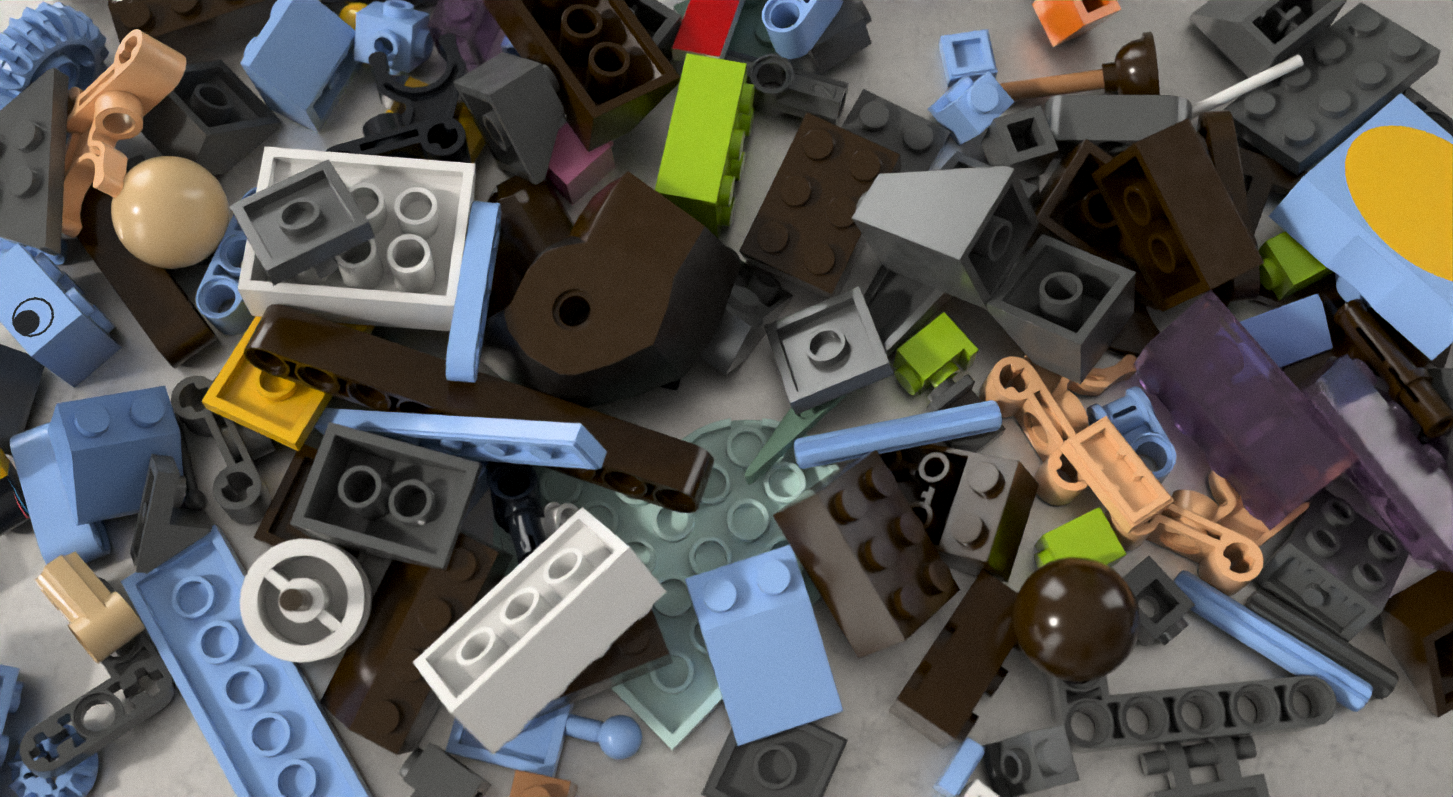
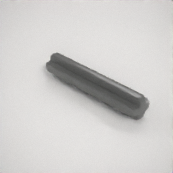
(1322, 640)

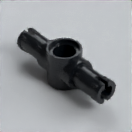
(517, 505)

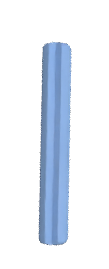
(897, 434)
(1272, 641)

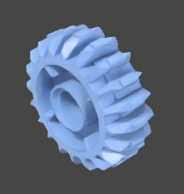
(47, 40)

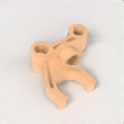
(112, 112)
(1049, 414)
(1209, 534)

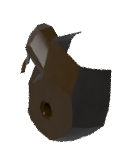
(605, 300)

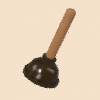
(1130, 74)

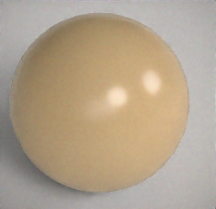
(170, 212)

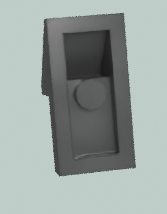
(161, 526)

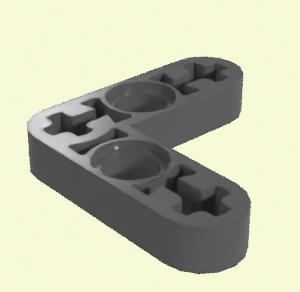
(124, 675)

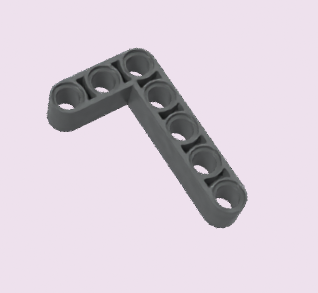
(1164, 711)

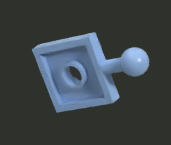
(542, 740)

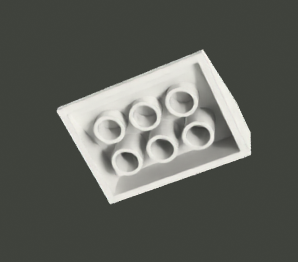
(400, 275)

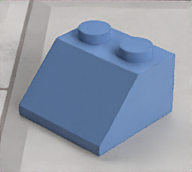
(107, 449)

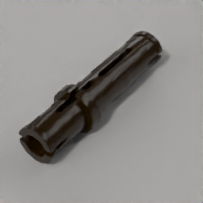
(1407, 383)

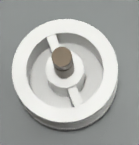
(305, 600)

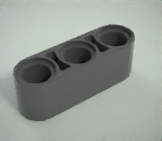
(1111, 120)

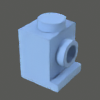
(970, 106)

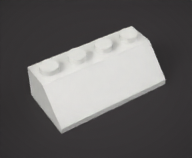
(538, 629)

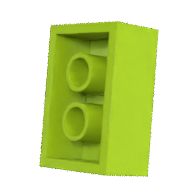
(707, 140)

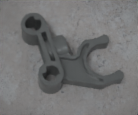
(238, 447)

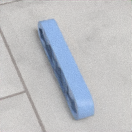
(473, 292)

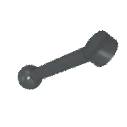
(194, 498)

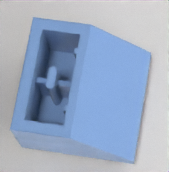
(302, 61)

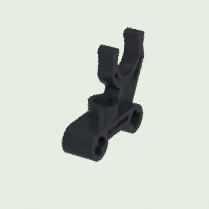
(423, 117)

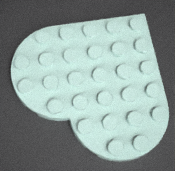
(673, 545)

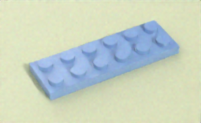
(245, 701)

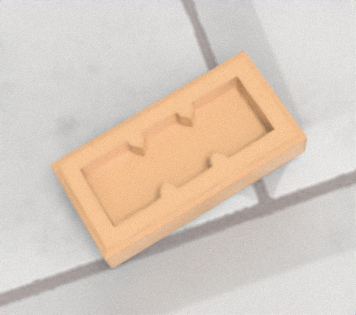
(1116, 474)

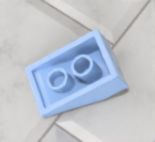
(764, 645)

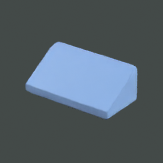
(1292, 331)

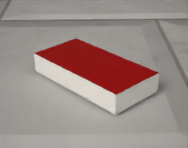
(707, 28)

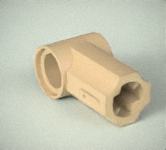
(95, 615)

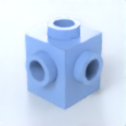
(396, 31)

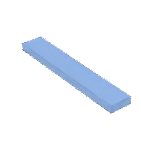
(479, 437)

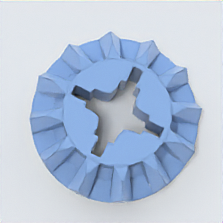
(73, 783)

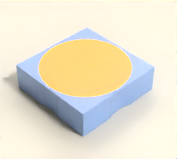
(1385, 220)

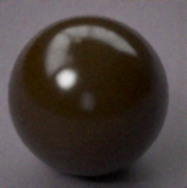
(1076, 619)

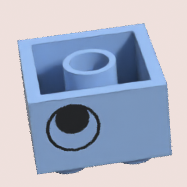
(52, 316)

